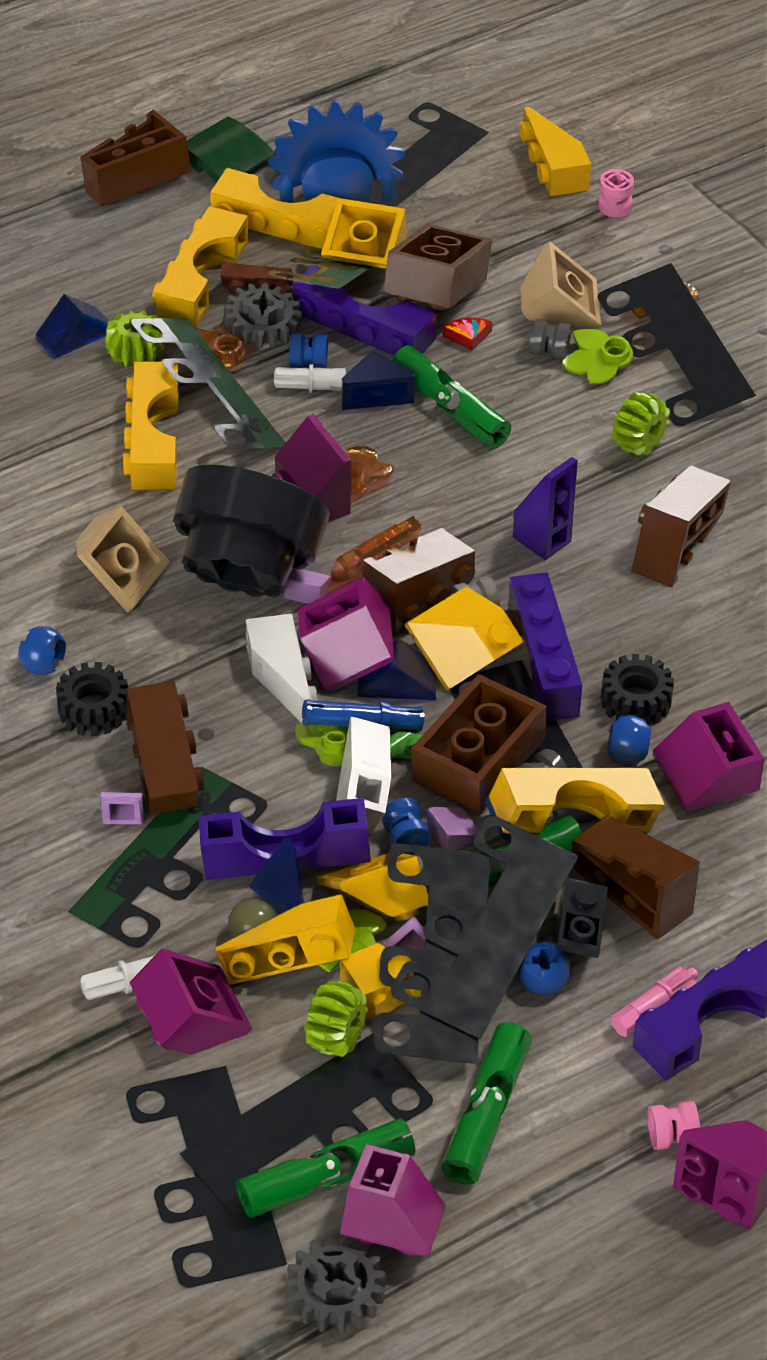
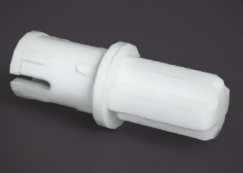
(309, 378)
(111, 979)

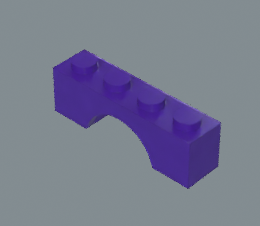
(379, 327)
(552, 662)
(239, 848)
(672, 1033)

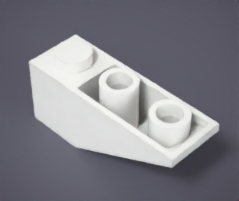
(277, 661)
(366, 768)

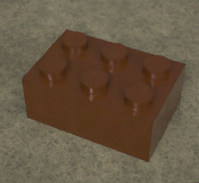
(437, 266)
(475, 739)

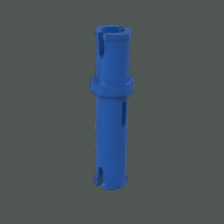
(340, 713)

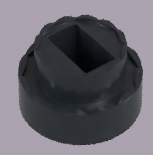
(247, 528)

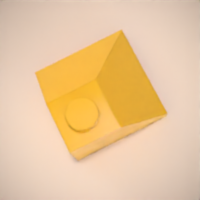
(364, 232)
(463, 635)
(372, 888)

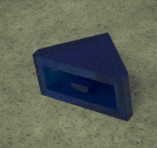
(71, 326)
(377, 383)
(404, 678)
(280, 878)

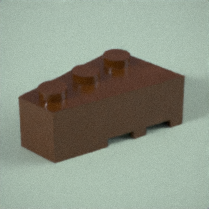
(136, 161)
(676, 520)
(420, 574)
(163, 747)
(641, 874)

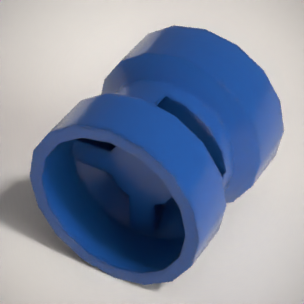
(308, 350)
(405, 823)

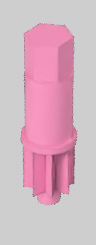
(660, 993)

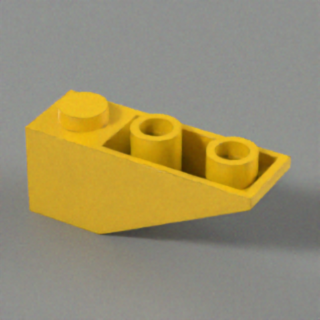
(558, 156)
(291, 941)

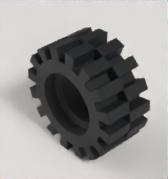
(637, 674)
(92, 682)

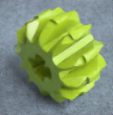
(126, 343)
(640, 423)
(335, 1018)

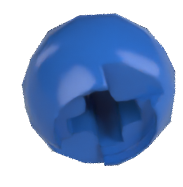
(42, 650)
(629, 740)
(544, 980)

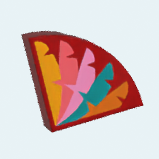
(468, 331)

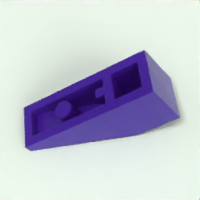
(546, 515)

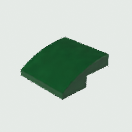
(228, 146)

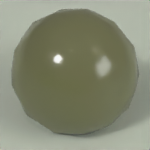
(250, 914)

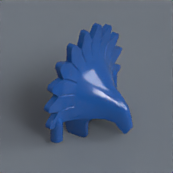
(337, 156)

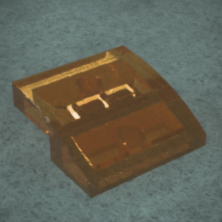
(396, 536)

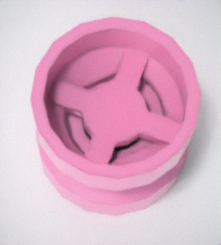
(616, 193)
(668, 1124)

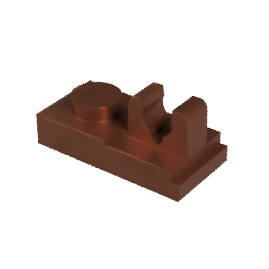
(241, 275)

